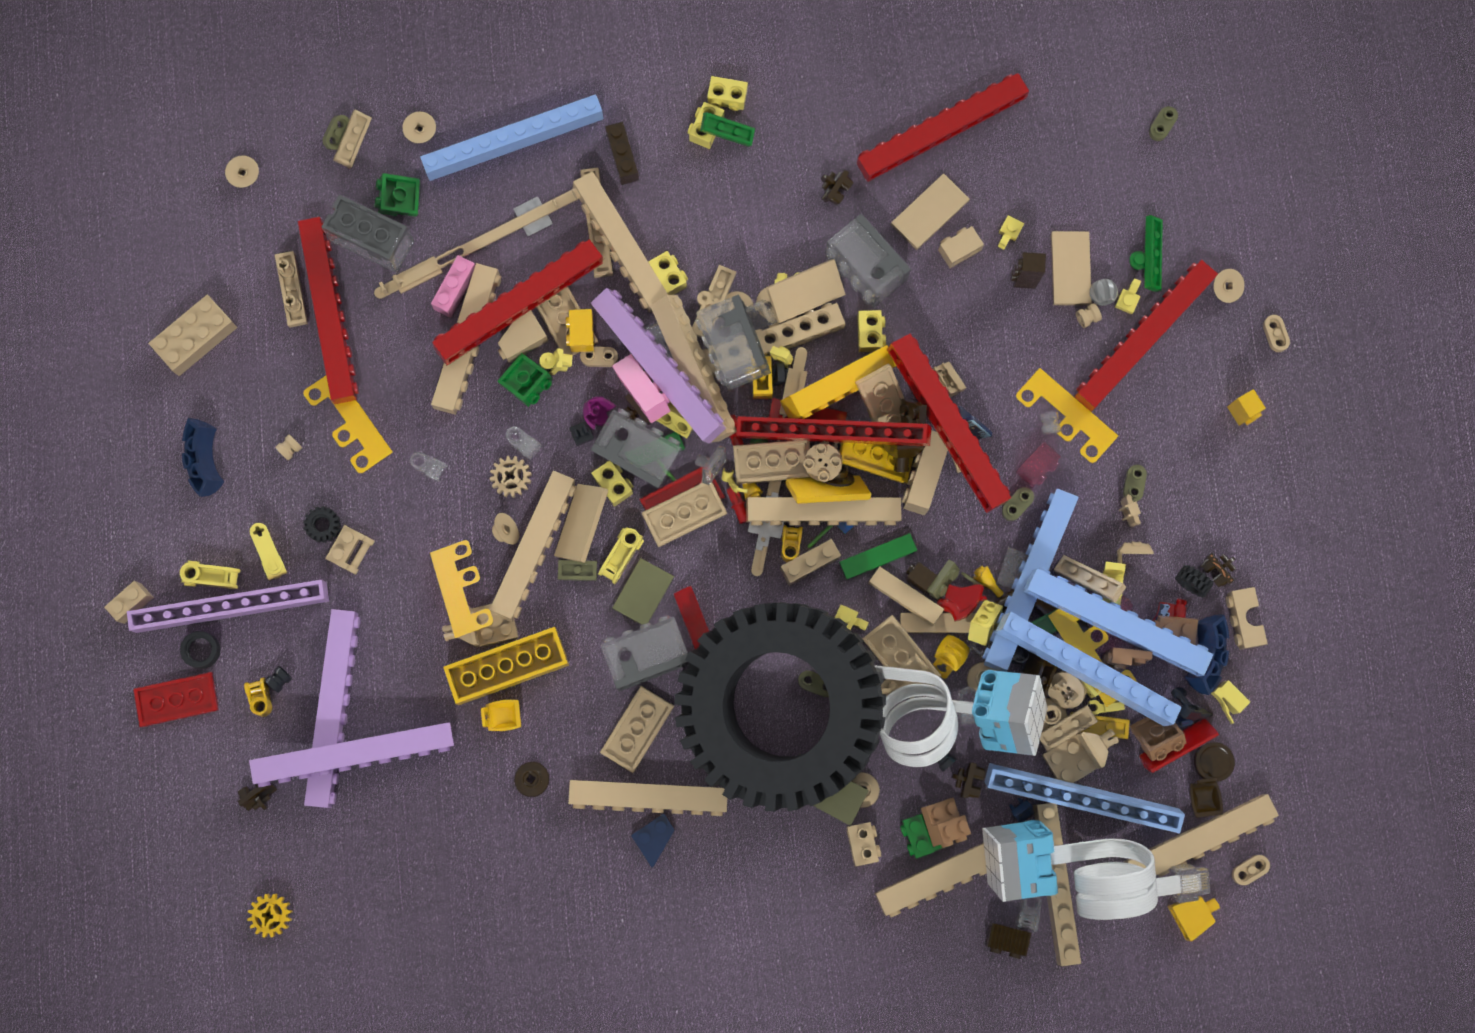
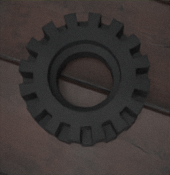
(332, 530)
(1194, 581)

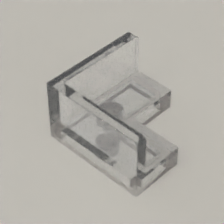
(761, 314)

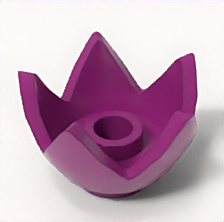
(596, 411)

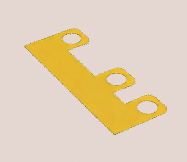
(1076, 414)
(357, 425)
(451, 586)
(1073, 635)

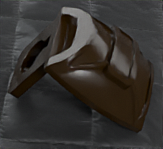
(1206, 798)

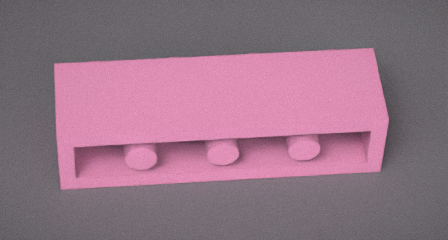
(641, 388)

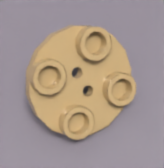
(817, 469)
(1072, 697)

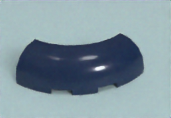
(199, 457)
(1213, 635)

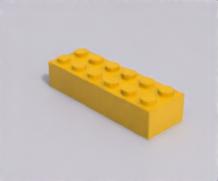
(834, 386)
(506, 666)

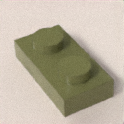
(577, 571)
(944, 578)

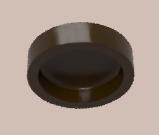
(1214, 761)

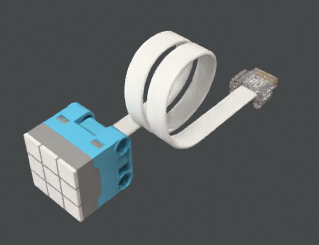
(1006, 711)
(1022, 859)

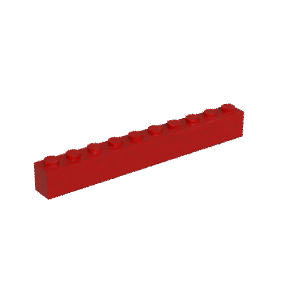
(942, 127)
(517, 302)
(327, 311)
(1146, 335)
(949, 423)
(834, 431)

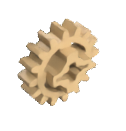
(514, 470)

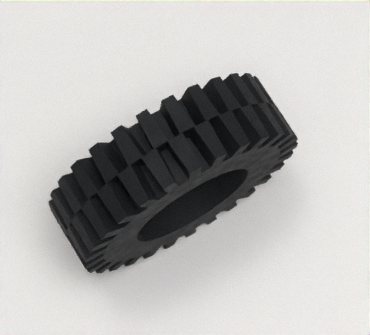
(711, 718)

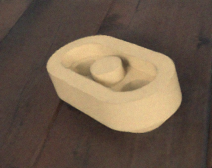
(1275, 334)
(598, 358)
(1250, 872)

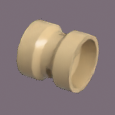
(1089, 315)
(288, 447)

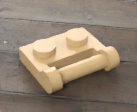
(344, 547)

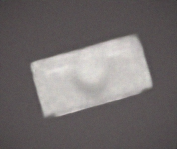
(711, 465)

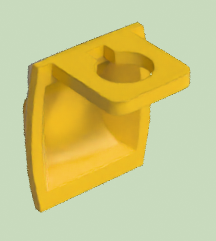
(951, 653)
(501, 715)

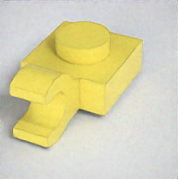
(1009, 230)
(1128, 298)
(782, 355)
(849, 616)
(1101, 708)

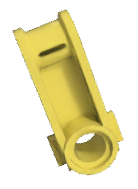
(268, 554)
(621, 555)
(209, 575)

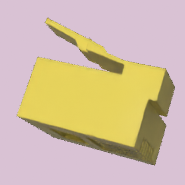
(1230, 699)

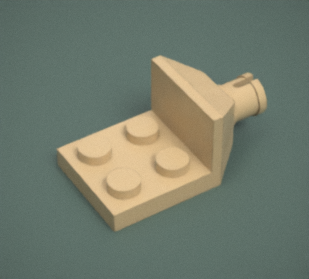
(499, 631)
(1079, 755)

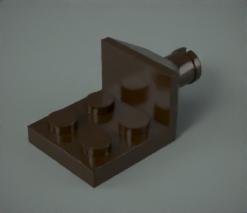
(911, 412)

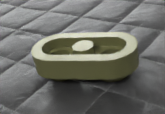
(1164, 122)
(335, 132)
(1134, 482)
(1018, 504)
(816, 684)

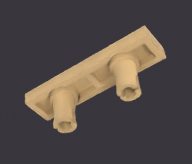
(291, 289)

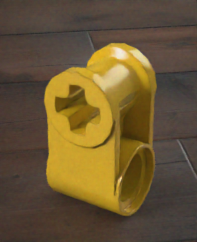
(791, 540)
(257, 693)

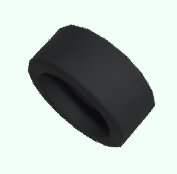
(187, 641)

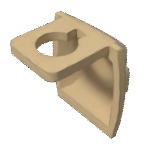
(1133, 548)

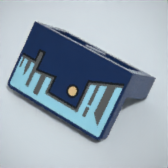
(975, 426)

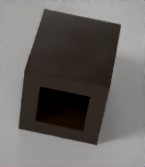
(920, 576)

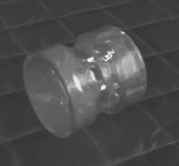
(1050, 423)

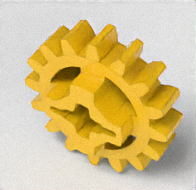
(271, 907)

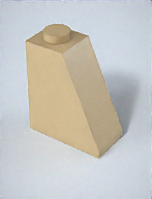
(521, 337)

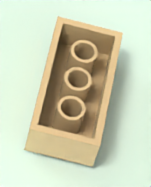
(192, 335)
(925, 477)

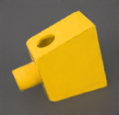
(1194, 916)

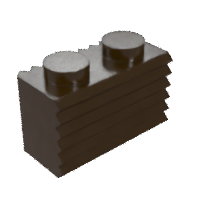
(1008, 939)

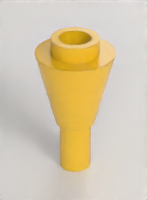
(753, 490)
(985, 577)

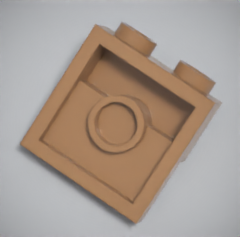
(1180, 626)
(1121, 658)
(1158, 739)
(945, 823)

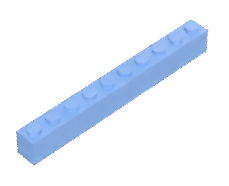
(512, 137)
(1040, 555)
(1118, 622)
(1088, 669)
(1084, 798)

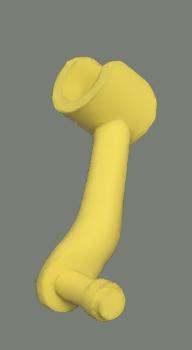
(728, 477)

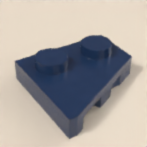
(653, 838)

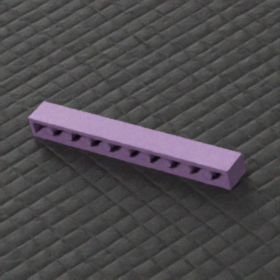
(658, 365)
(227, 606)
(333, 700)
(351, 753)

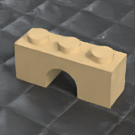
(810, 561)
(1246, 634)

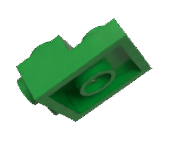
(397, 195)
(525, 380)
(918, 836)

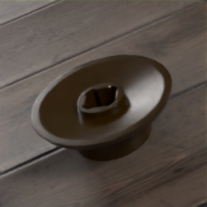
(843, 479)
(538, 786)

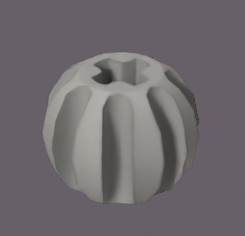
(1103, 292)

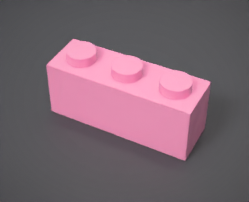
(453, 287)

